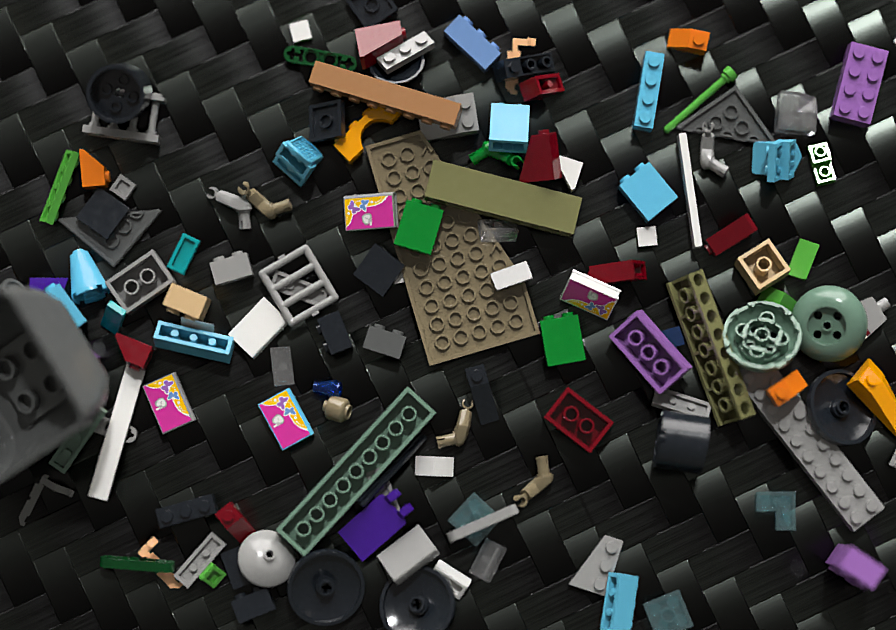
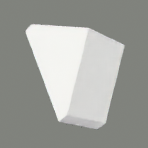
(570, 171)
(434, 466)

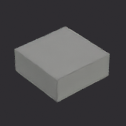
(123, 187)

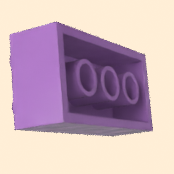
(859, 84)
(650, 351)
(855, 566)

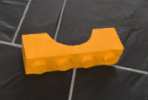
(351, 146)

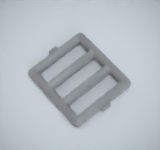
(283, 305)

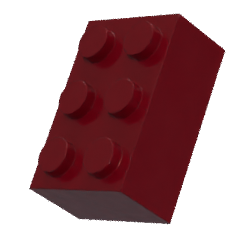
(578, 420)

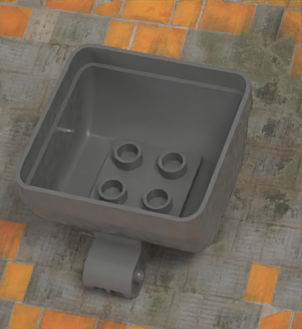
(47, 377)

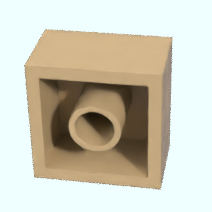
(762, 267)
(187, 302)

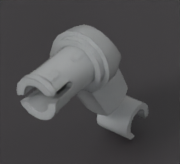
(707, 157)
(235, 202)

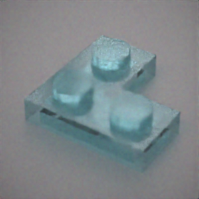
(784, 506)

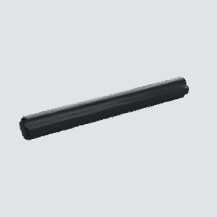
(391, 469)

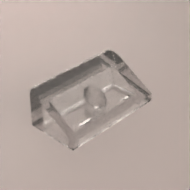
(497, 230)
(282, 366)
(488, 560)

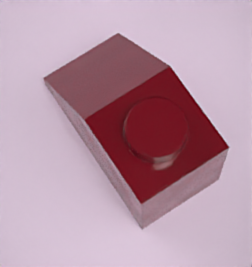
(541, 87)
(135, 352)
(235, 522)

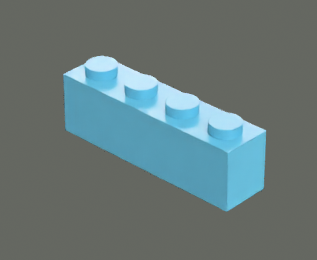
(648, 91)
(194, 342)
(619, 601)

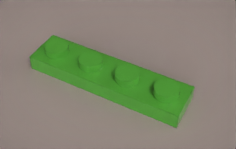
(57, 193)

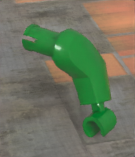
(505, 157)

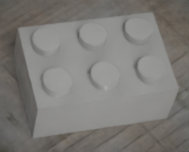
(140, 282)

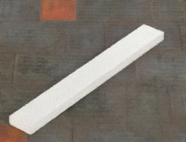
(116, 434)

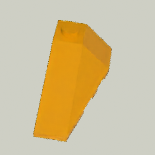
(875, 393)

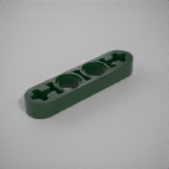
(321, 55)
(136, 563)

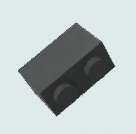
(385, 342)

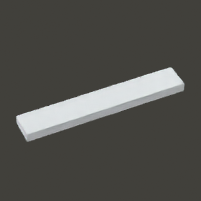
(689, 190)

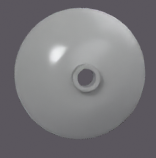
(258, 567)

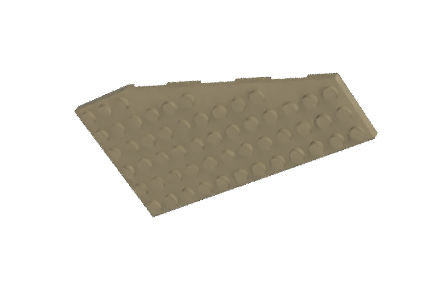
(452, 287)

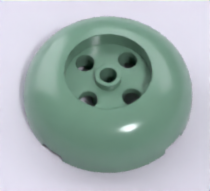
(766, 318)
(852, 325)

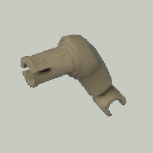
(263, 205)
(460, 431)
(538, 484)

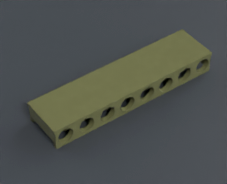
(502, 198)
(705, 340)

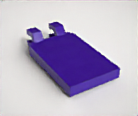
(375, 525)

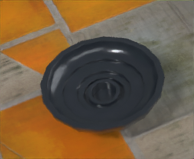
(403, 74)

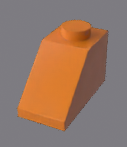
(688, 40)
(93, 172)
(786, 388)

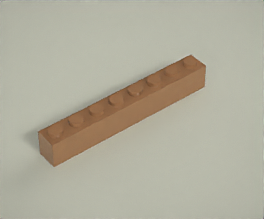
(385, 95)

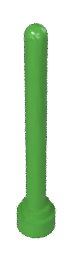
(727, 76)

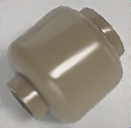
(337, 409)

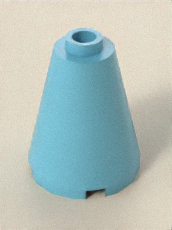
(86, 278)

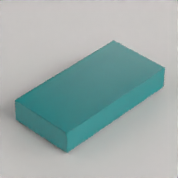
(183, 254)
(113, 317)

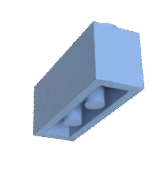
(472, 43)

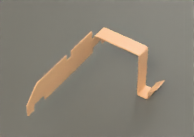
(510, 85)
(168, 578)

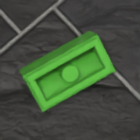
(803, 259)

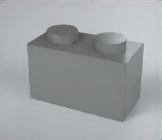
(231, 268)

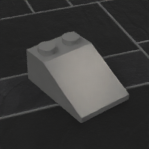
(467, 123)

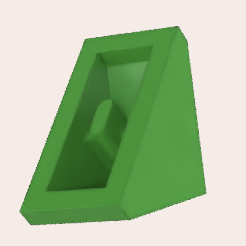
(777, 296)

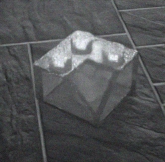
(795, 113)

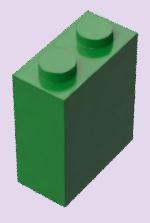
(419, 226)
(562, 339)

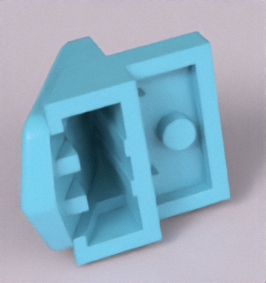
(297, 159)
(776, 159)

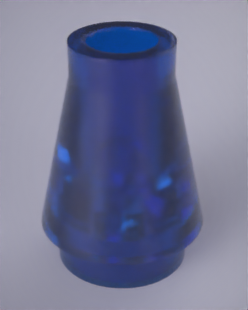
(328, 388)

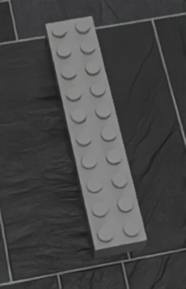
(816, 456)

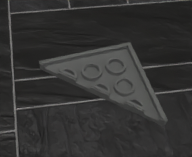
(732, 119)
(122, 239)

